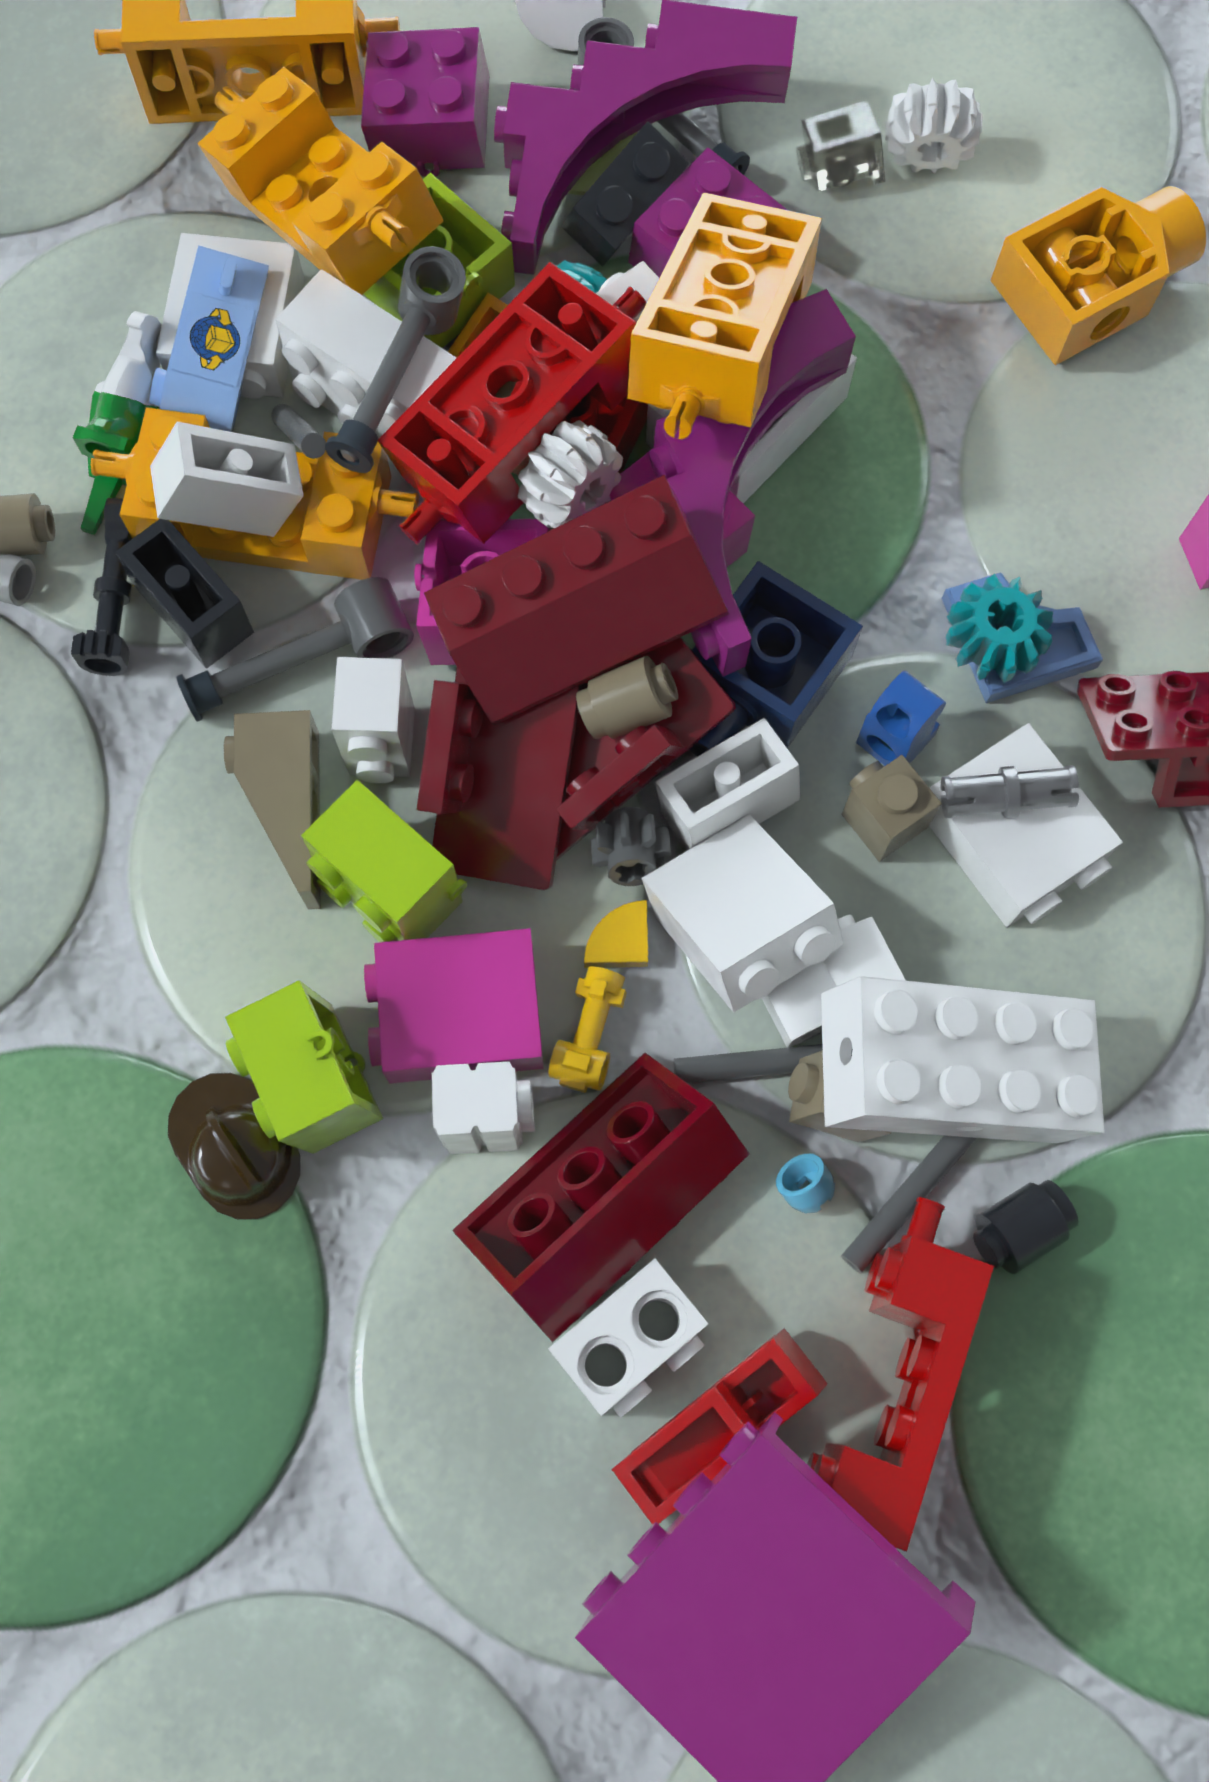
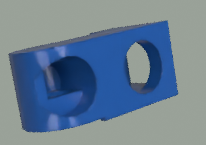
(902, 719)

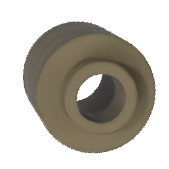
(25, 525)
(627, 698)

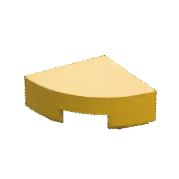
(620, 938)

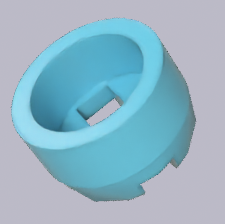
(801, 1169)

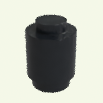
(1024, 1226)

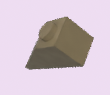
(280, 774)

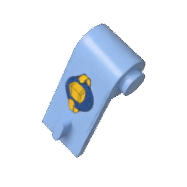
(212, 339)

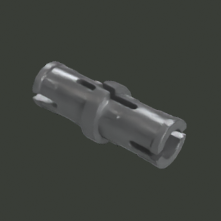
(1009, 791)

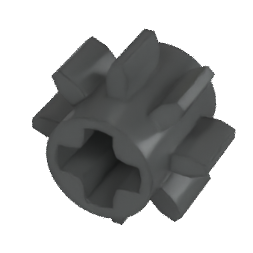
(630, 845)

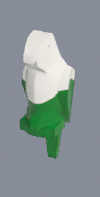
(119, 410)

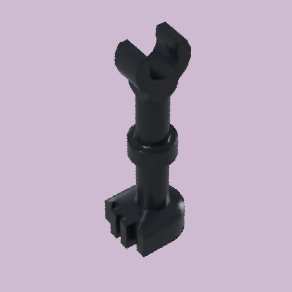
(103, 649)

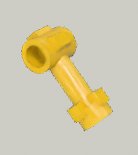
(581, 1063)

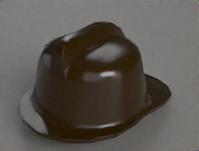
(227, 1150)

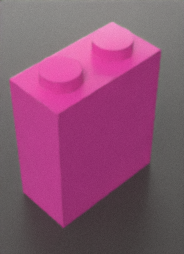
(454, 1004)

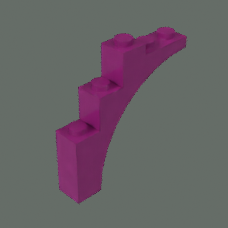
(688, 62)
(701, 469)

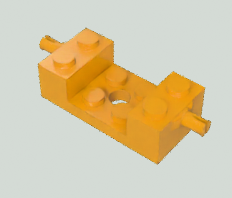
(187, 62)
(315, 184)
(719, 310)
(327, 533)

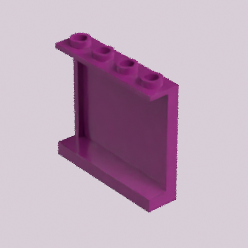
(770, 1619)

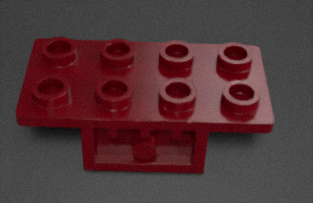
(1155, 719)
(613, 770)
(497, 784)

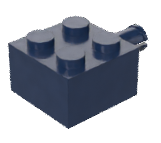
(791, 660)

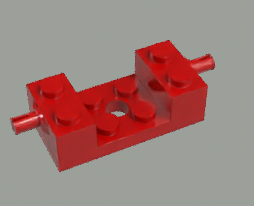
(466, 442)
(942, 1299)

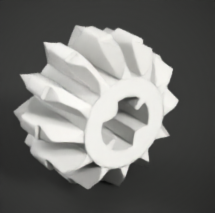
(933, 126)
(569, 473)

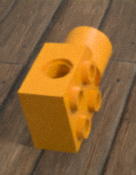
(1096, 265)

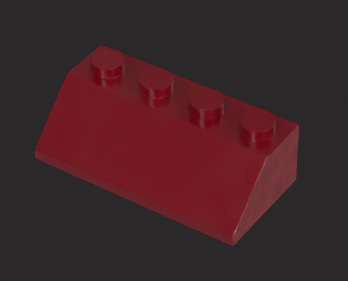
(577, 601)
(601, 1193)

